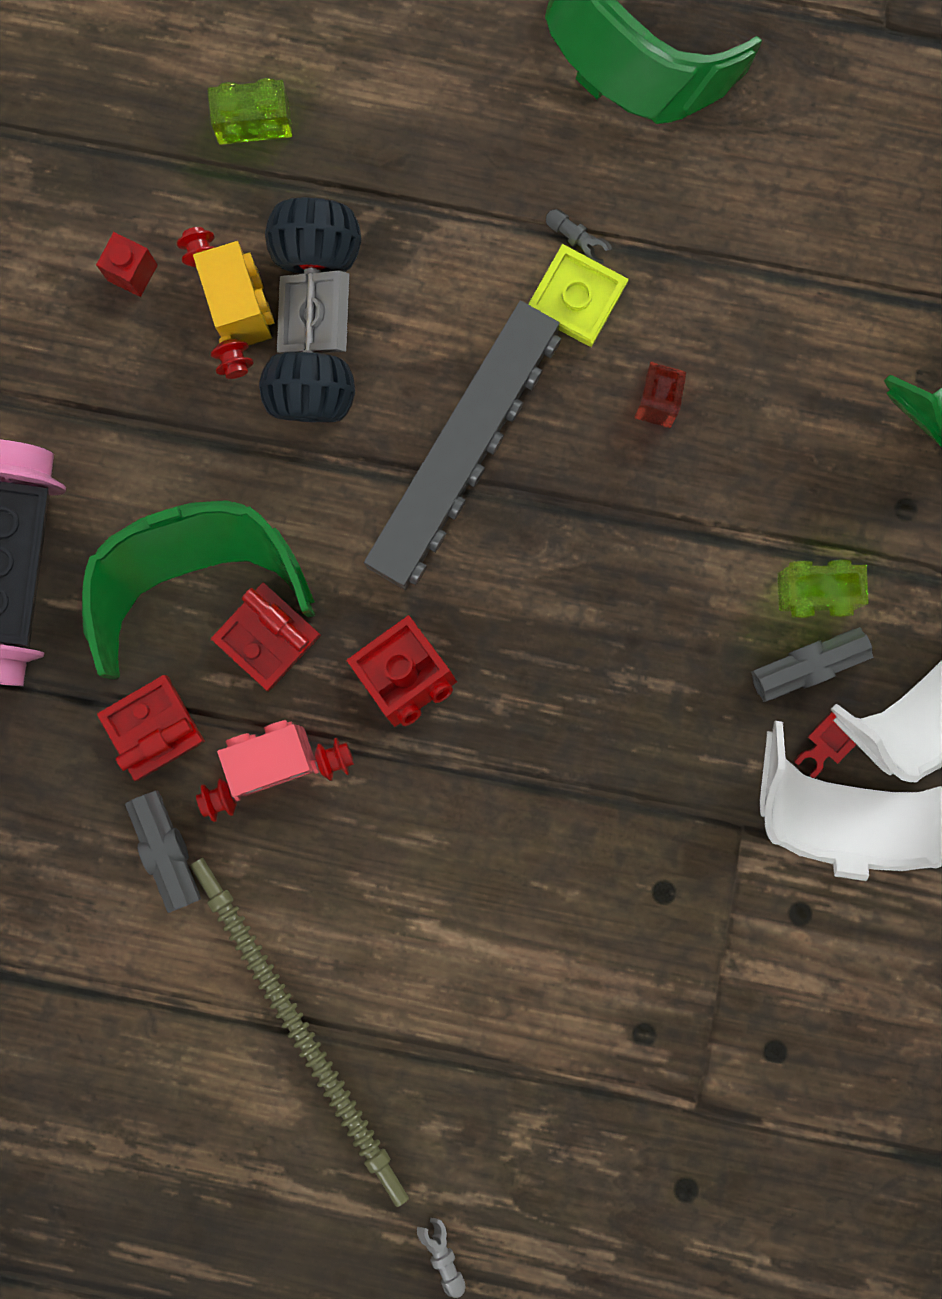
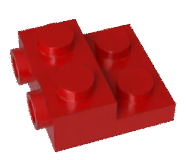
(402, 672)

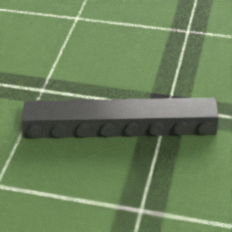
(463, 445)

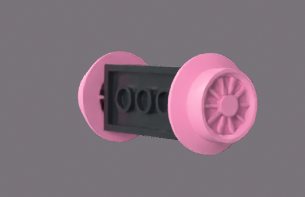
(23, 517)

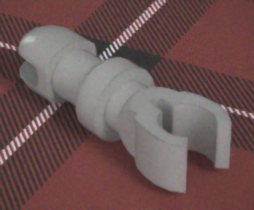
(443, 1258)

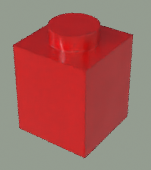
(127, 264)

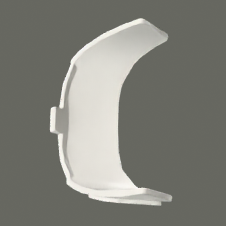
(904, 736)
(846, 823)

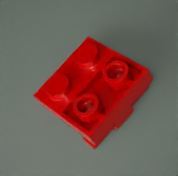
(265, 636)
(150, 728)

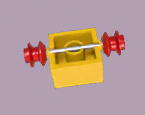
(233, 297)

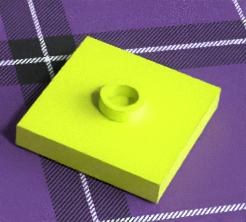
(578, 294)

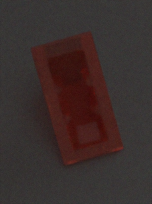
(661, 395)

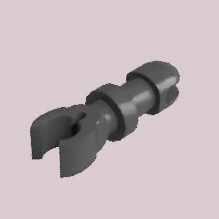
(577, 235)

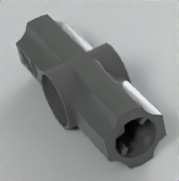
(812, 664)
(163, 851)

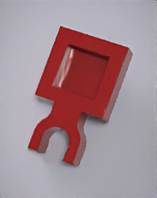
(829, 741)

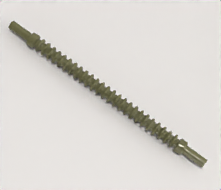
(376, 1158)

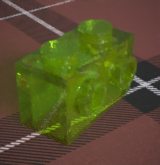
(250, 111)
(815, 588)

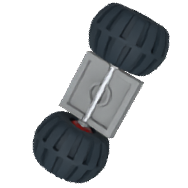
(321, 244)

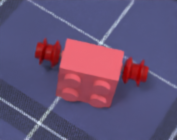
(267, 761)

